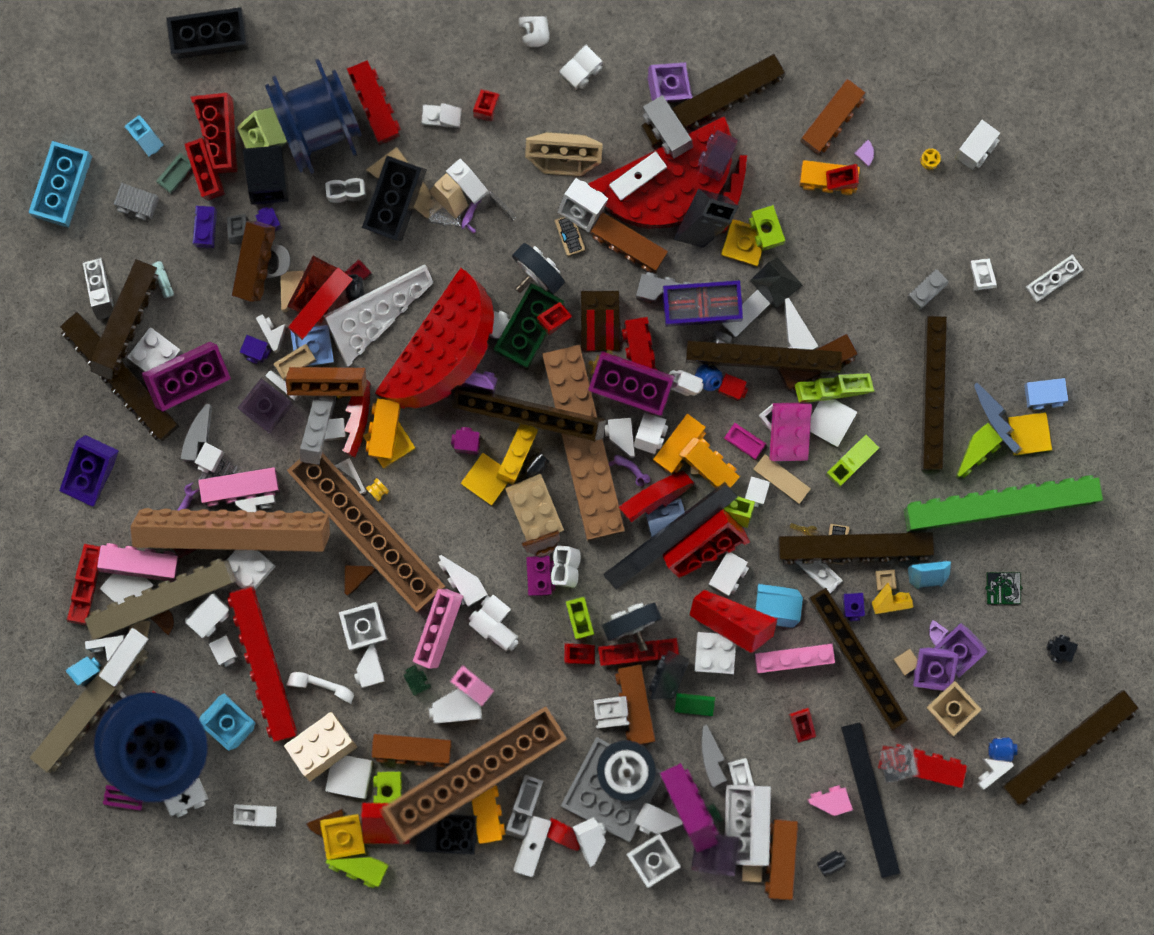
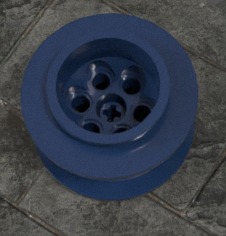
(314, 116)
(181, 763)

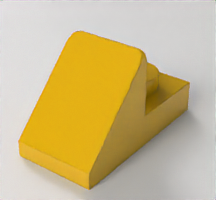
(887, 602)

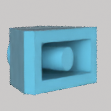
(144, 135)
(84, 671)

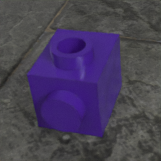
(268, 217)
(255, 349)
(853, 606)

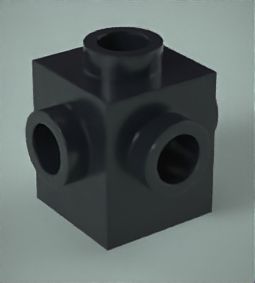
(1069, 649)

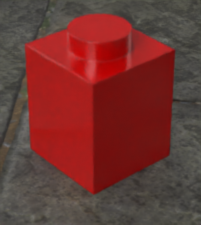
(733, 387)

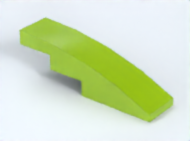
(834, 388)

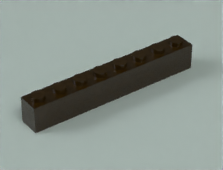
(723, 96)
(763, 357)
(124, 384)
(933, 393)
(529, 413)
(855, 547)
(858, 659)
(1070, 747)

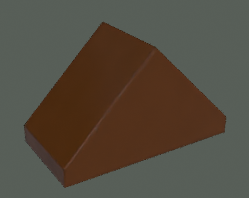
(356, 576)

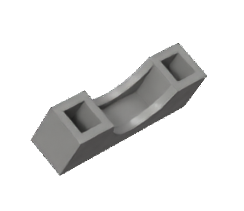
(651, 287)
(316, 427)

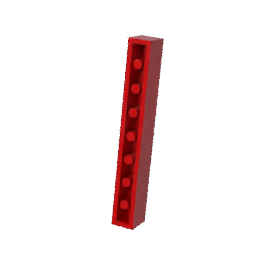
(263, 663)

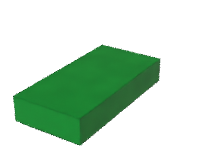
(694, 704)

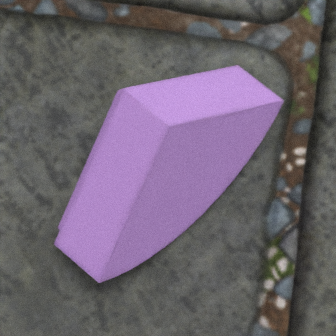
(865, 153)
(937, 632)

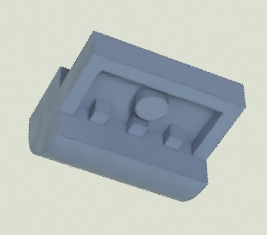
(663, 516)

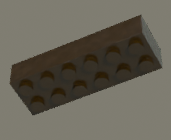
(124, 320)

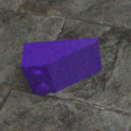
(88, 470)

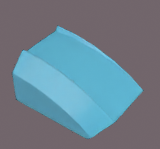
(929, 574)
(780, 603)
(227, 722)

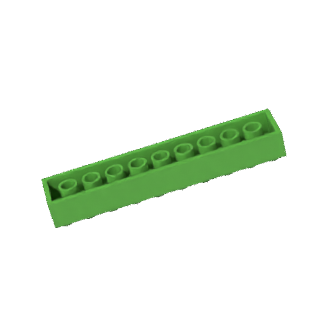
(1002, 504)

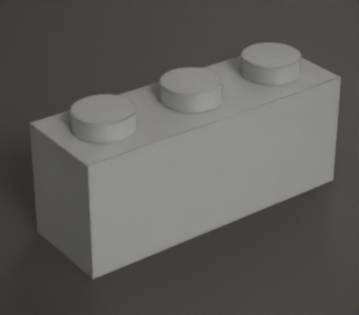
(667, 127)

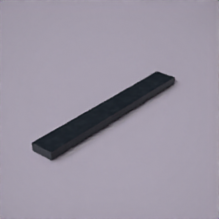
(670, 535)
(870, 800)

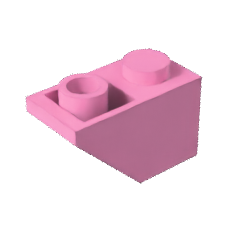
(472, 685)
(833, 802)

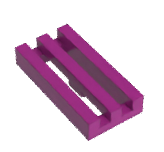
(107, 795)

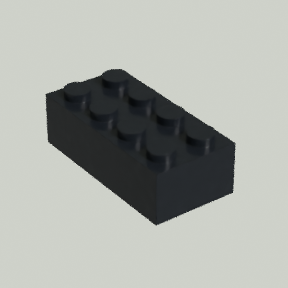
(207, 33)
(394, 198)

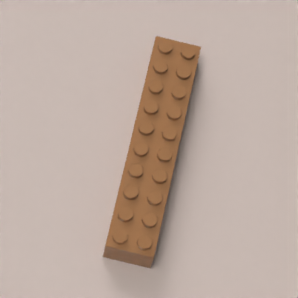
(585, 457)
(230, 530)
(368, 531)
(472, 775)

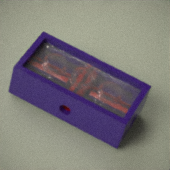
(702, 303)

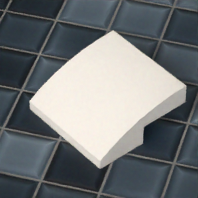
(831, 420)
(350, 777)

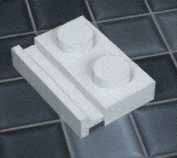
(611, 712)

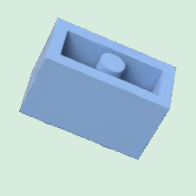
(1046, 393)

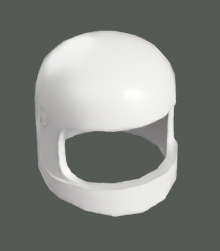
(541, 31)

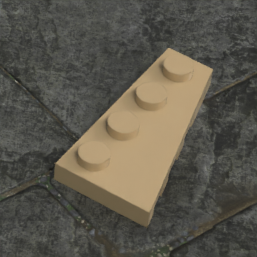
(424, 197)

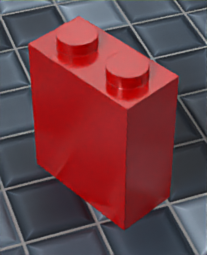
(374, 827)

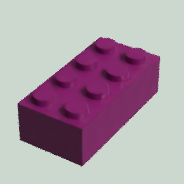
(186, 376)
(631, 383)
(690, 807)

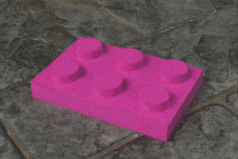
(790, 431)

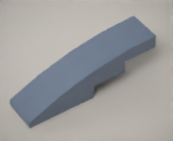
(994, 412)

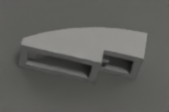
(197, 434)
(711, 758)
(524, 807)

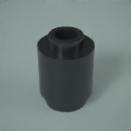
(355, 288)
(535, 465)
(832, 863)

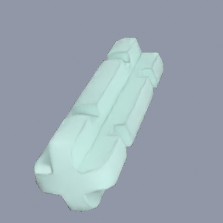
(163, 280)

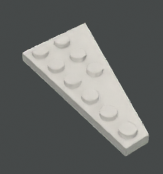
(374, 312)

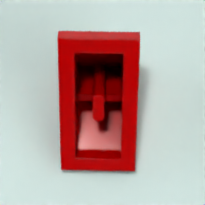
(485, 105)
(843, 178)
(553, 318)
(579, 654)
(802, 725)
(563, 834)

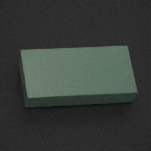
(175, 173)

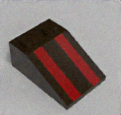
(599, 320)

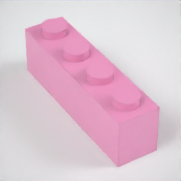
(238, 486)
(138, 563)
(437, 628)
(794, 658)

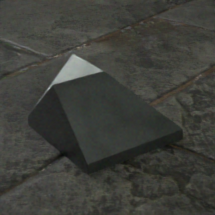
(776, 282)

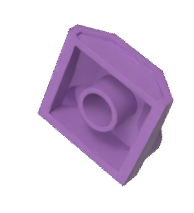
(669, 81)
(483, 382)
(966, 645)
(935, 668)

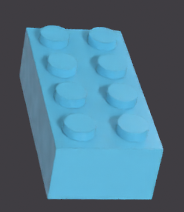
(60, 184)

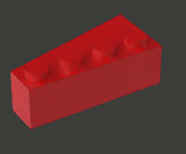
(373, 102)
(705, 543)
(733, 620)

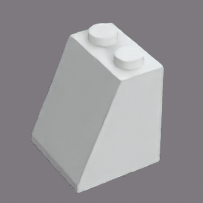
(454, 708)

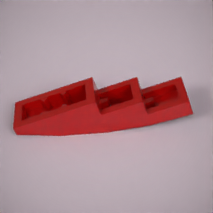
(737, 182)
(320, 303)
(358, 409)
(655, 495)
(84, 585)
(631, 653)

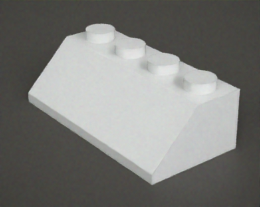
(749, 819)

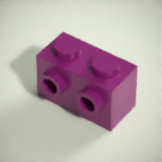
(466, 441)
(539, 576)

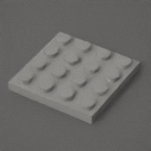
(590, 800)

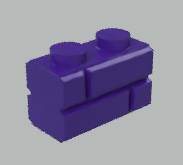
(205, 226)

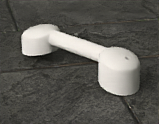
(300, 680)

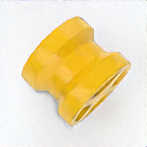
(932, 156)
(377, 489)

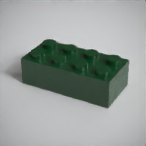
(523, 333)

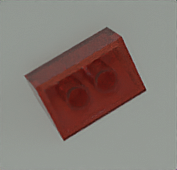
(311, 281)

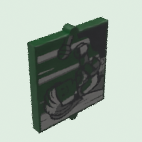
(1003, 587)

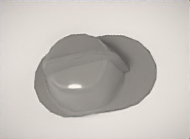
(279, 261)

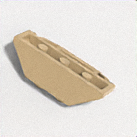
(563, 153)

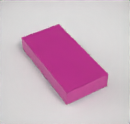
(745, 441)

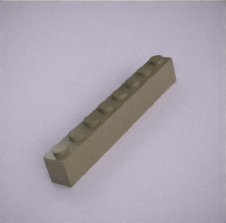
(161, 599)
(81, 716)

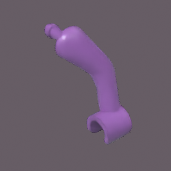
(468, 216)
(621, 461)
(189, 495)

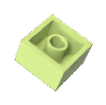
(262, 129)

